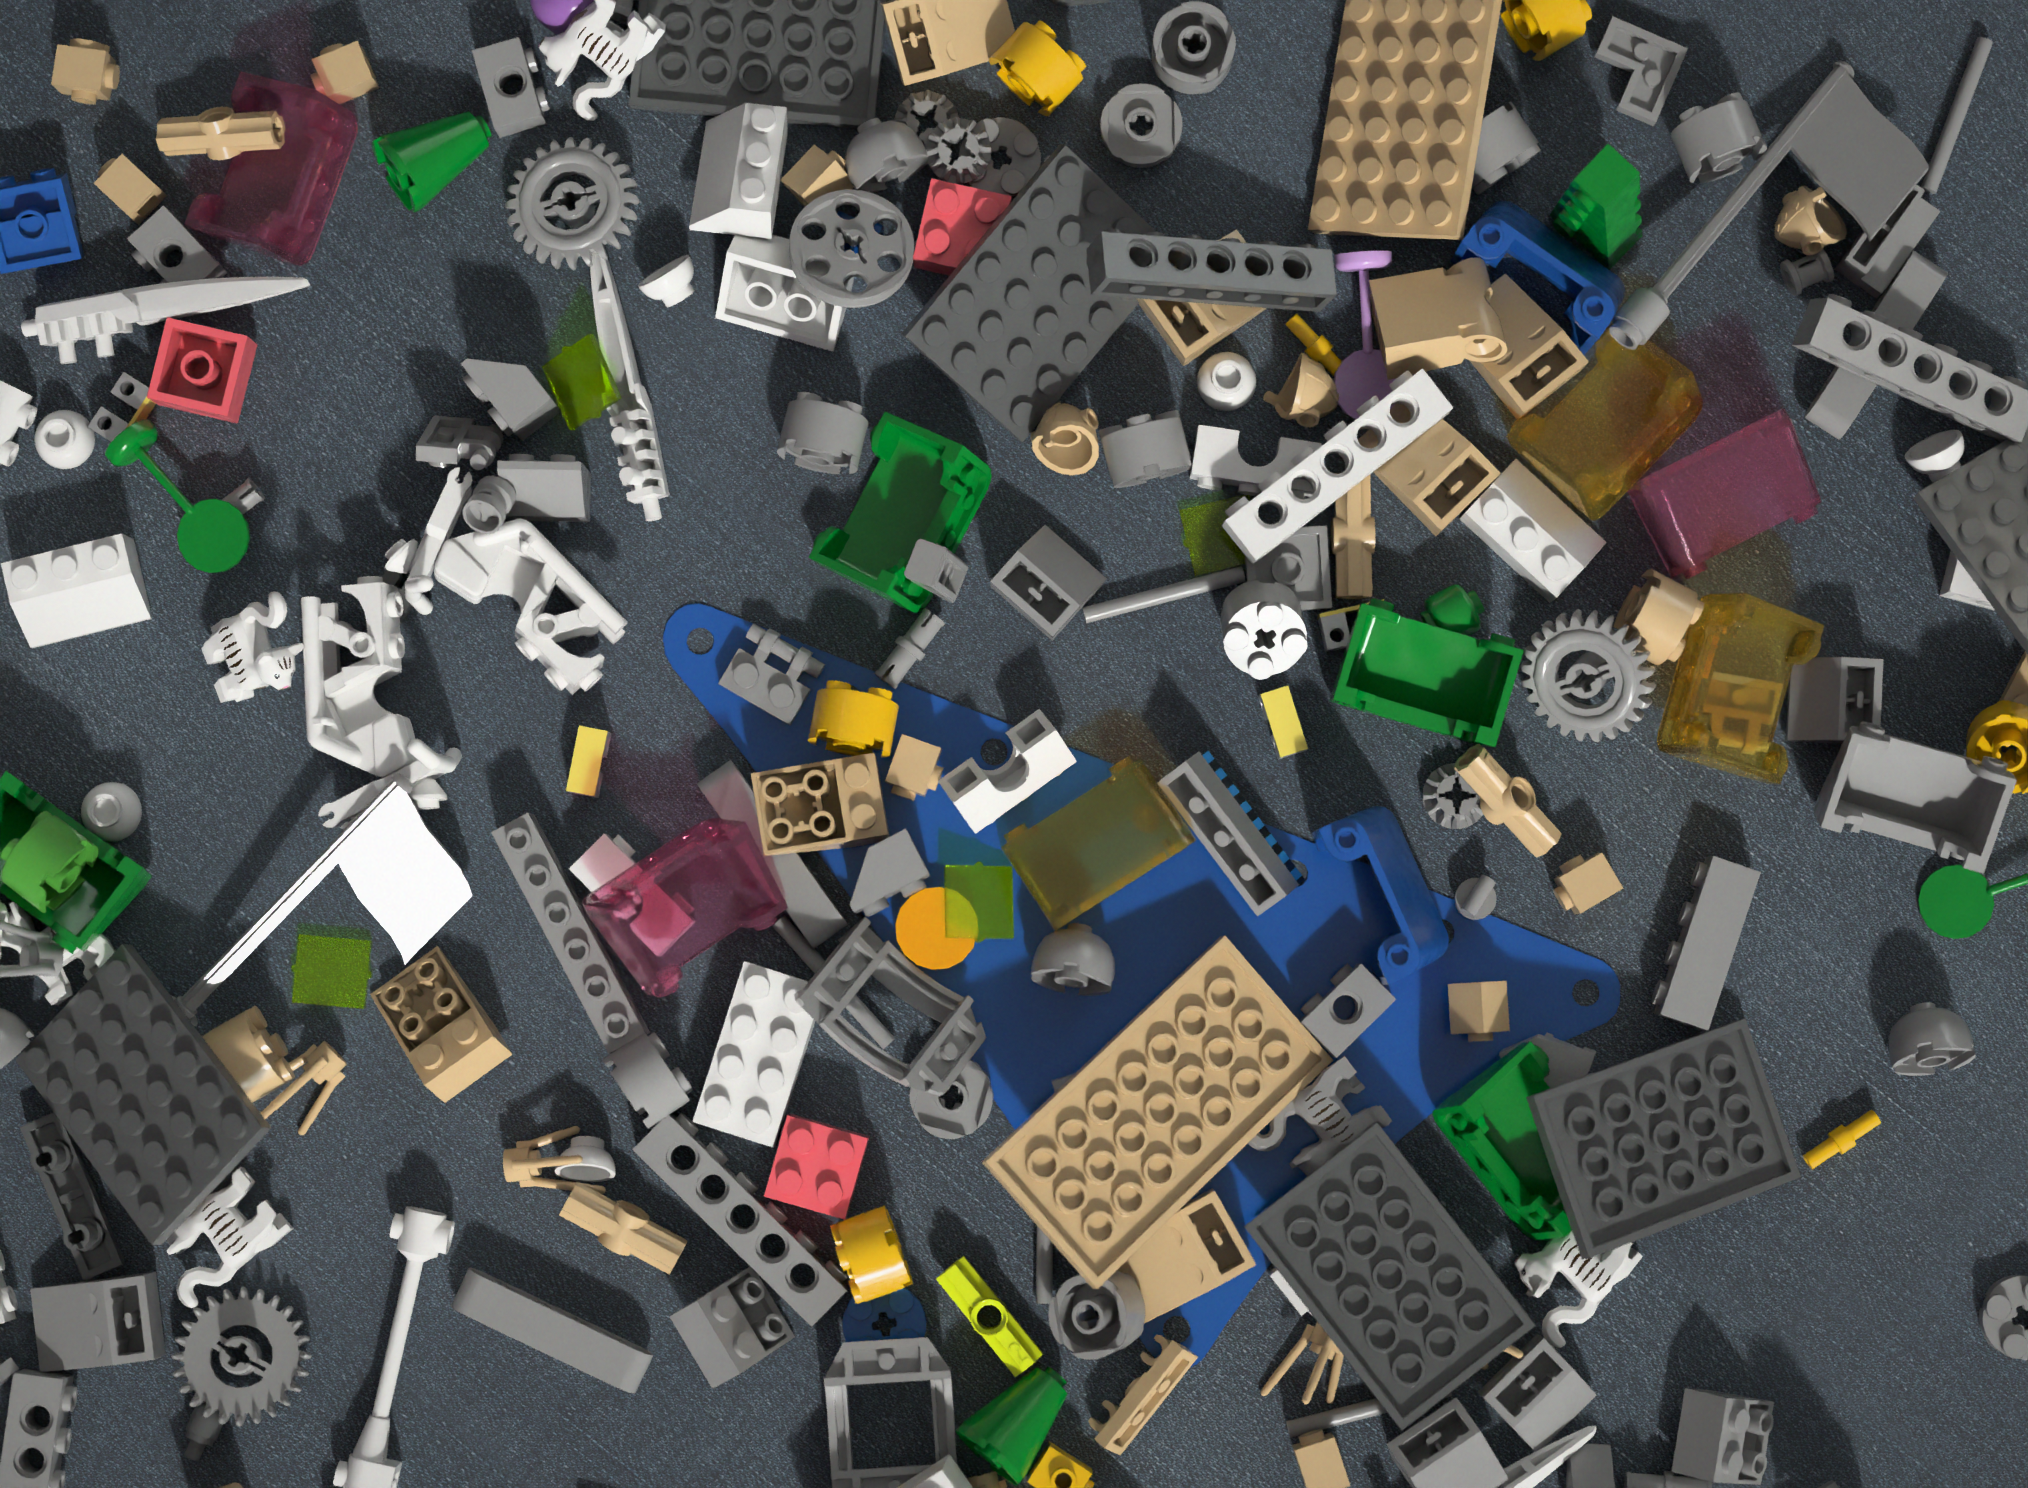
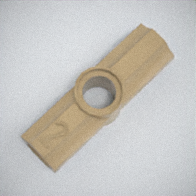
(220, 133)
(1353, 542)
(1507, 800)
(623, 1227)

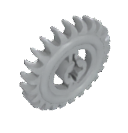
(594, 230)
(1608, 656)
(207, 1335)

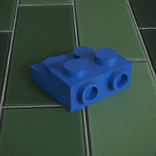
(37, 222)

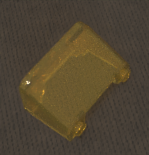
(1610, 424)
(1735, 684)
(1097, 843)

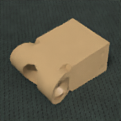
(1436, 318)

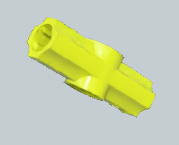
(1008, 1336)

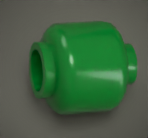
(1454, 610)

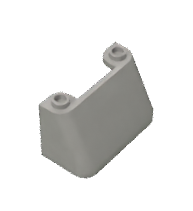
(1916, 795)

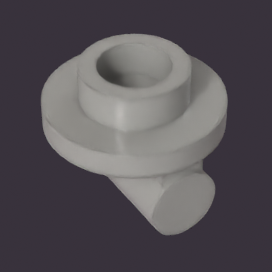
(1476, 897)

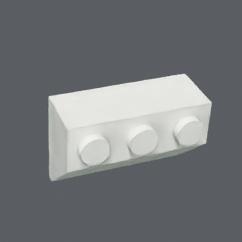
(740, 171)
(766, 295)
(1533, 531)
(77, 590)

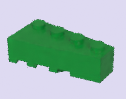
(1602, 207)

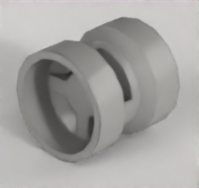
(489, 504)

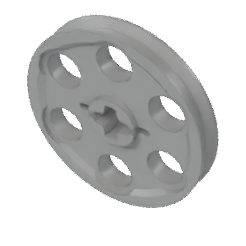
(847, 264)

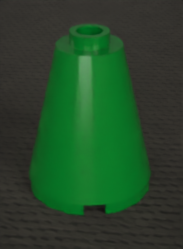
(430, 156)
(1015, 1423)

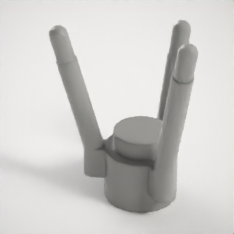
(38, 958)

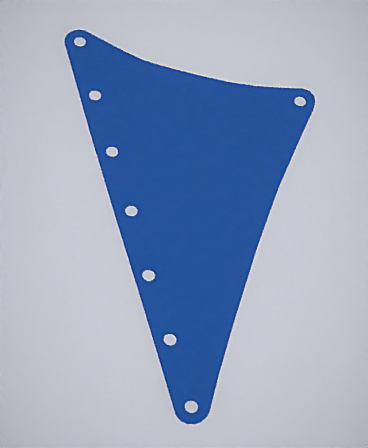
(1156, 933)

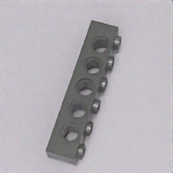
(1115, 275)

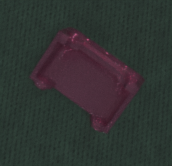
(280, 196)
(1726, 494)
(685, 901)

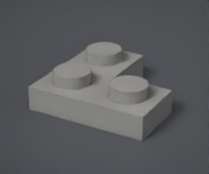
(1649, 59)

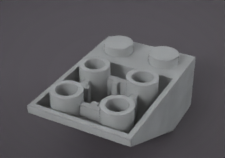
(98, 1322)

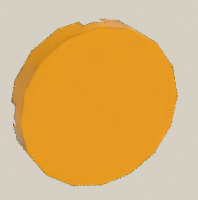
(922, 931)

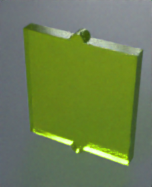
(581, 382)
(1206, 539)
(978, 902)
(332, 971)

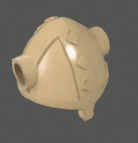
(1809, 221)
(1306, 393)
(1067, 439)

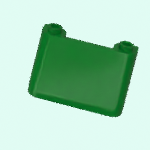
(916, 492)
(1427, 675)
(107, 886)
(1500, 1142)

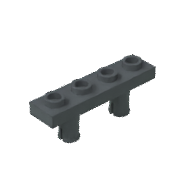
(72, 1196)

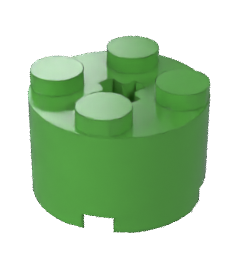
(47, 862)

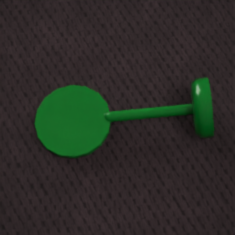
(211, 532)
(1960, 900)

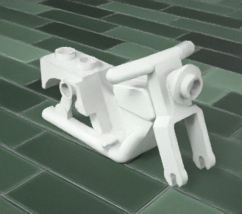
(514, 564)
(342, 706)

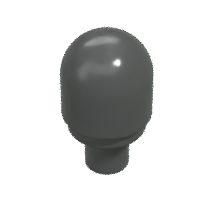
(201, 1432)

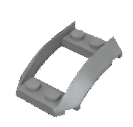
(845, 972)
(885, 1363)

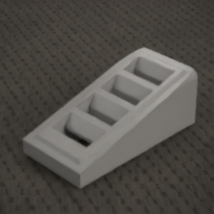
(936, 569)

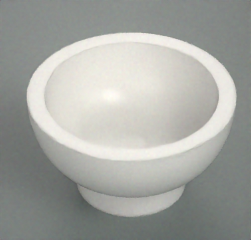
(670, 282)
(1226, 381)
(64, 439)
(1937, 454)
(111, 811)
(596, 1162)

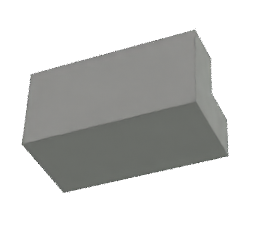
(1877, 261)

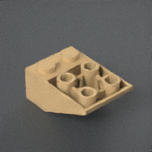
(944, 35)
(1196, 326)
(1537, 355)
(1435, 472)
(820, 805)
(440, 1025)
(1188, 1256)

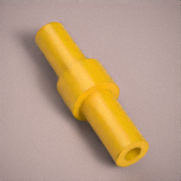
(1317, 346)
(1841, 1139)

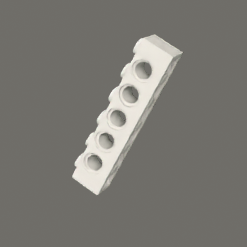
(1426, 408)

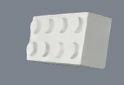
(756, 1057)

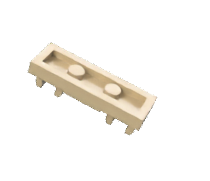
(1143, 1395)

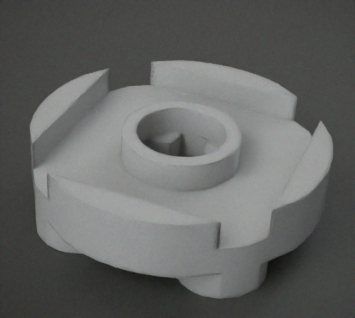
(1158, 109)
(1019, 146)
(965, 1116)
(1997, 1315)

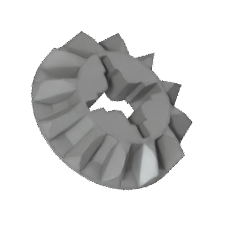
(922, 104)
(965, 168)
(1442, 809)

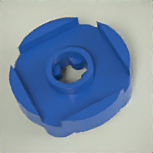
(899, 1305)

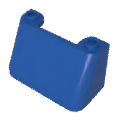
(1592, 286)
(1421, 930)

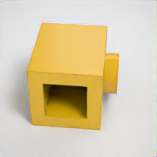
(1059, 1470)

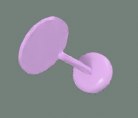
(1363, 371)

